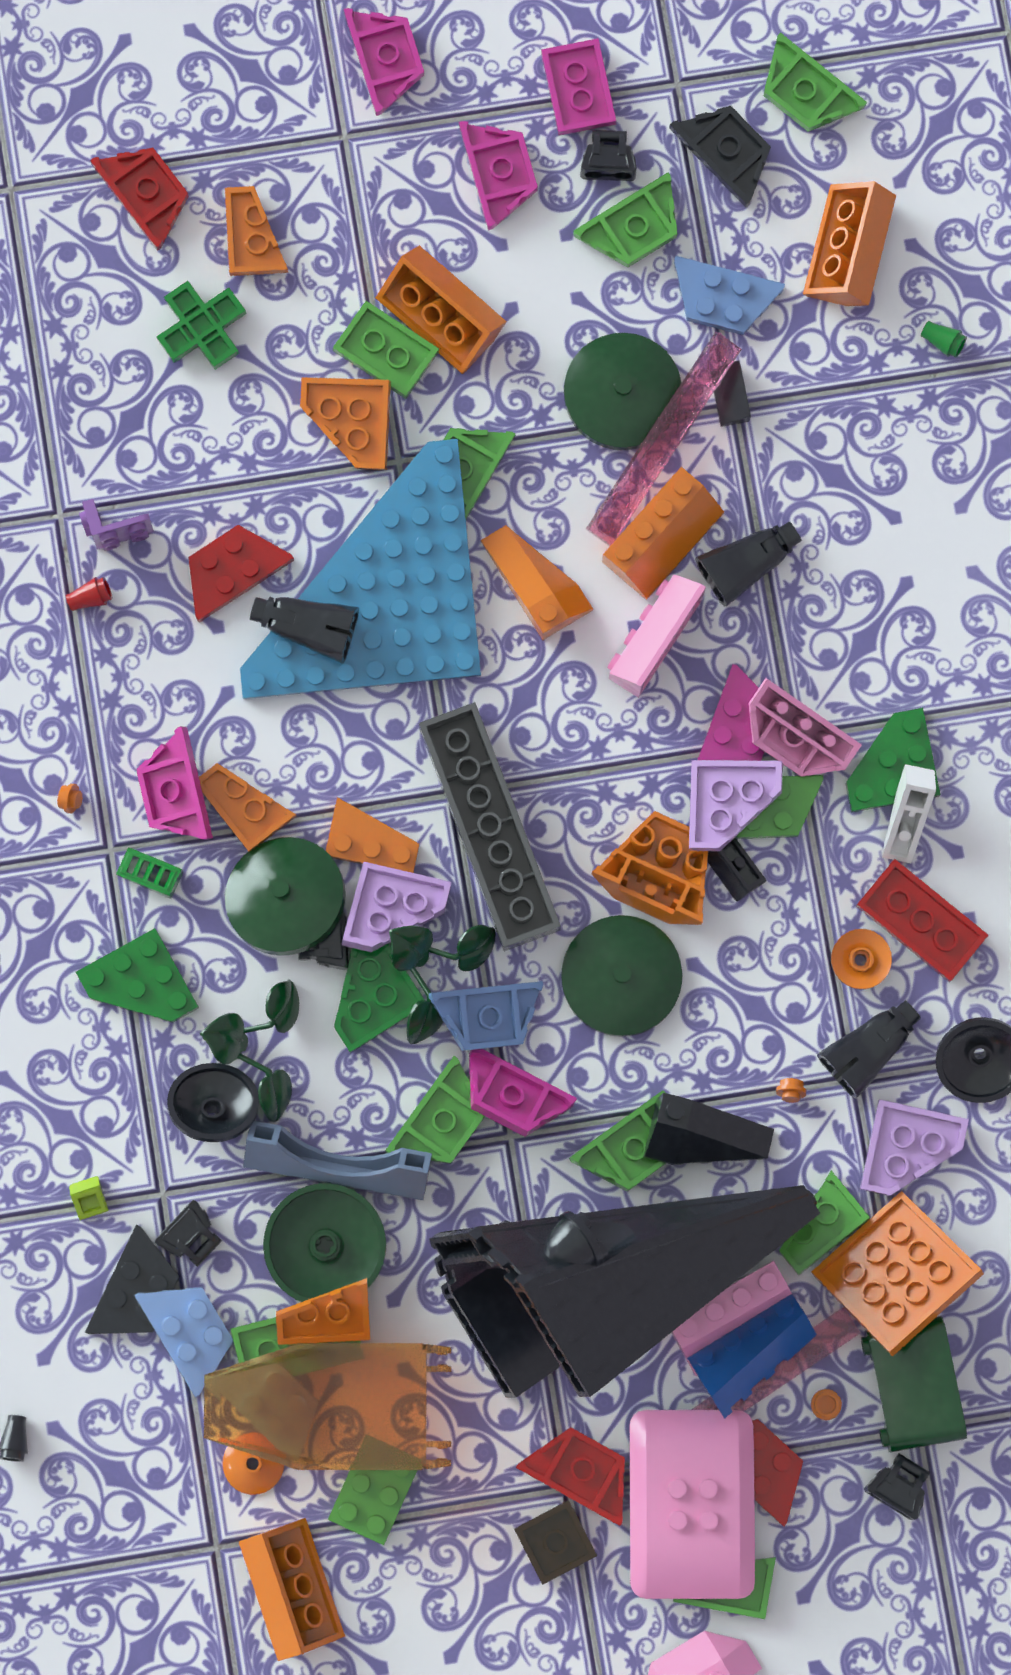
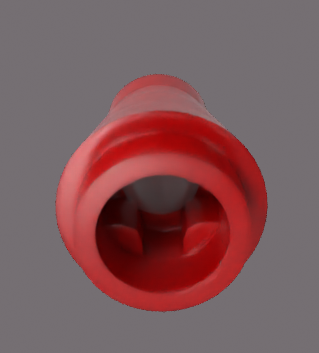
(91, 594)

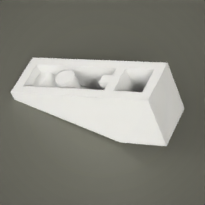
(909, 813)

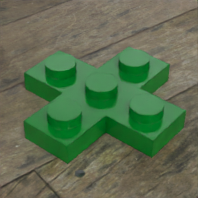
(201, 325)

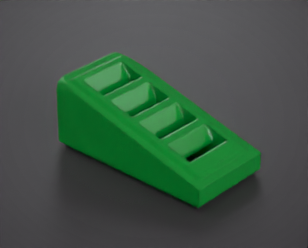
(172, 881)

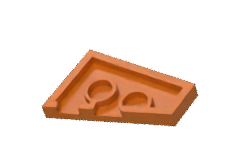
(249, 235)
(242, 807)
(362, 839)
(327, 1318)

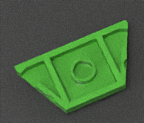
(806, 88)
(634, 224)
(479, 458)
(787, 812)
(442, 1118)
(620, 1150)

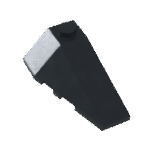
(697, 1133)

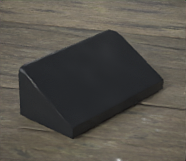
(732, 397)
(736, 869)

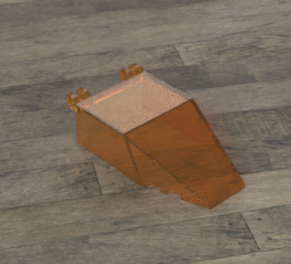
(328, 1406)

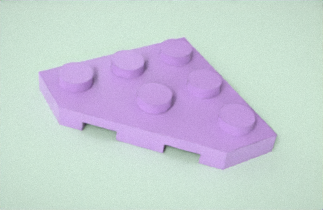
(728, 798)
(391, 900)
(908, 1144)

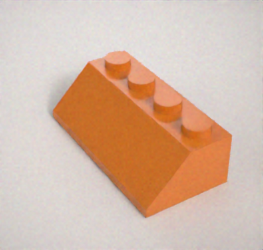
(850, 243)
(440, 308)
(663, 533)
(291, 1589)

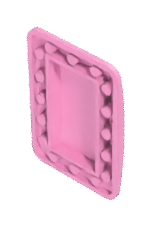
(692, 1504)

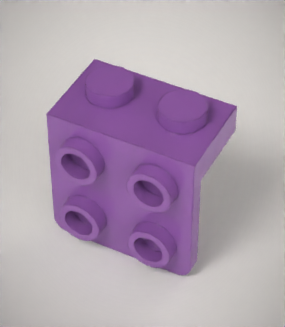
(111, 535)

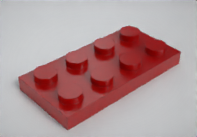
(922, 920)

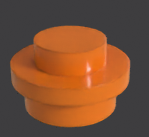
(69, 798)
(791, 1090)
(826, 1404)

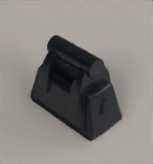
(608, 161)
(330, 951)
(185, 1230)
(897, 1491)

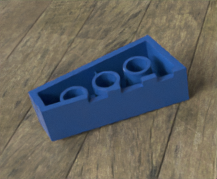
(751, 1352)

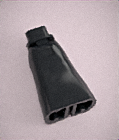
(745, 561)
(314, 625)
(865, 1051)

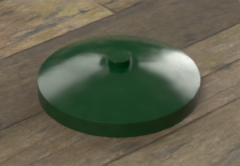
(619, 389)
(285, 896)
(621, 975)
(323, 1241)

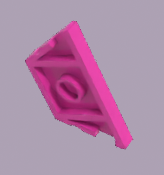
(385, 55)
(499, 170)
(730, 728)
(173, 789)
(513, 1095)

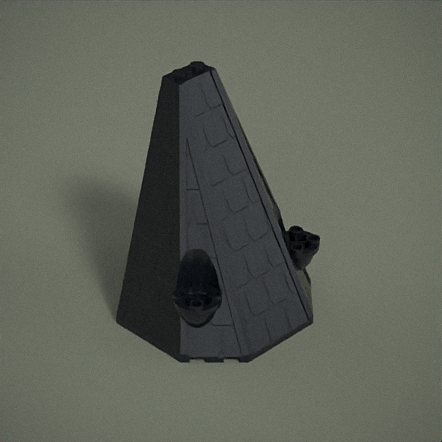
(604, 1283)

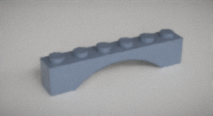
(394, 1173)

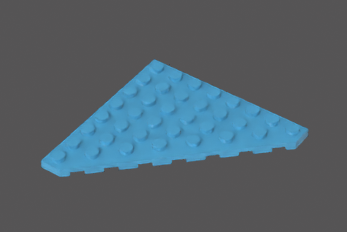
(411, 588)

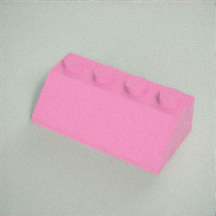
(656, 635)
(731, 1309)

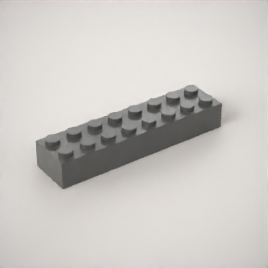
(489, 826)

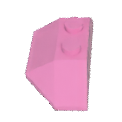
(797, 733)
(708, 1655)

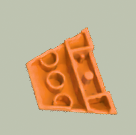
(657, 872)

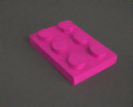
(578, 87)

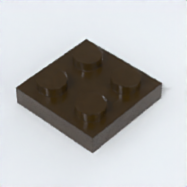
(555, 1542)

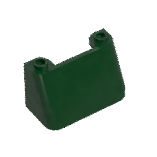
(918, 1390)

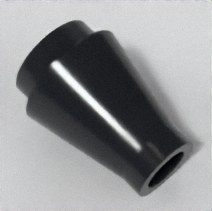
(14, 1439)

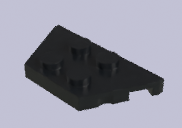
(726, 148)
(137, 1271)

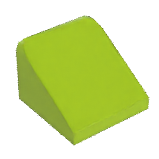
(88, 1198)

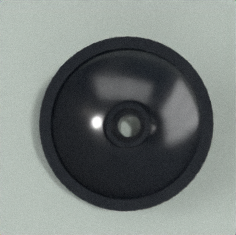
(973, 1075)
(216, 1090)

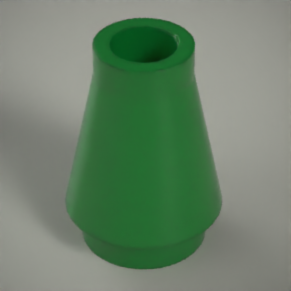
(946, 339)

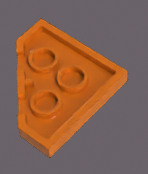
(351, 416)

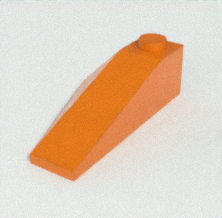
(539, 586)

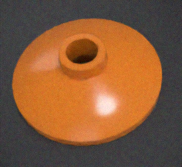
(863, 943)
(248, 1480)

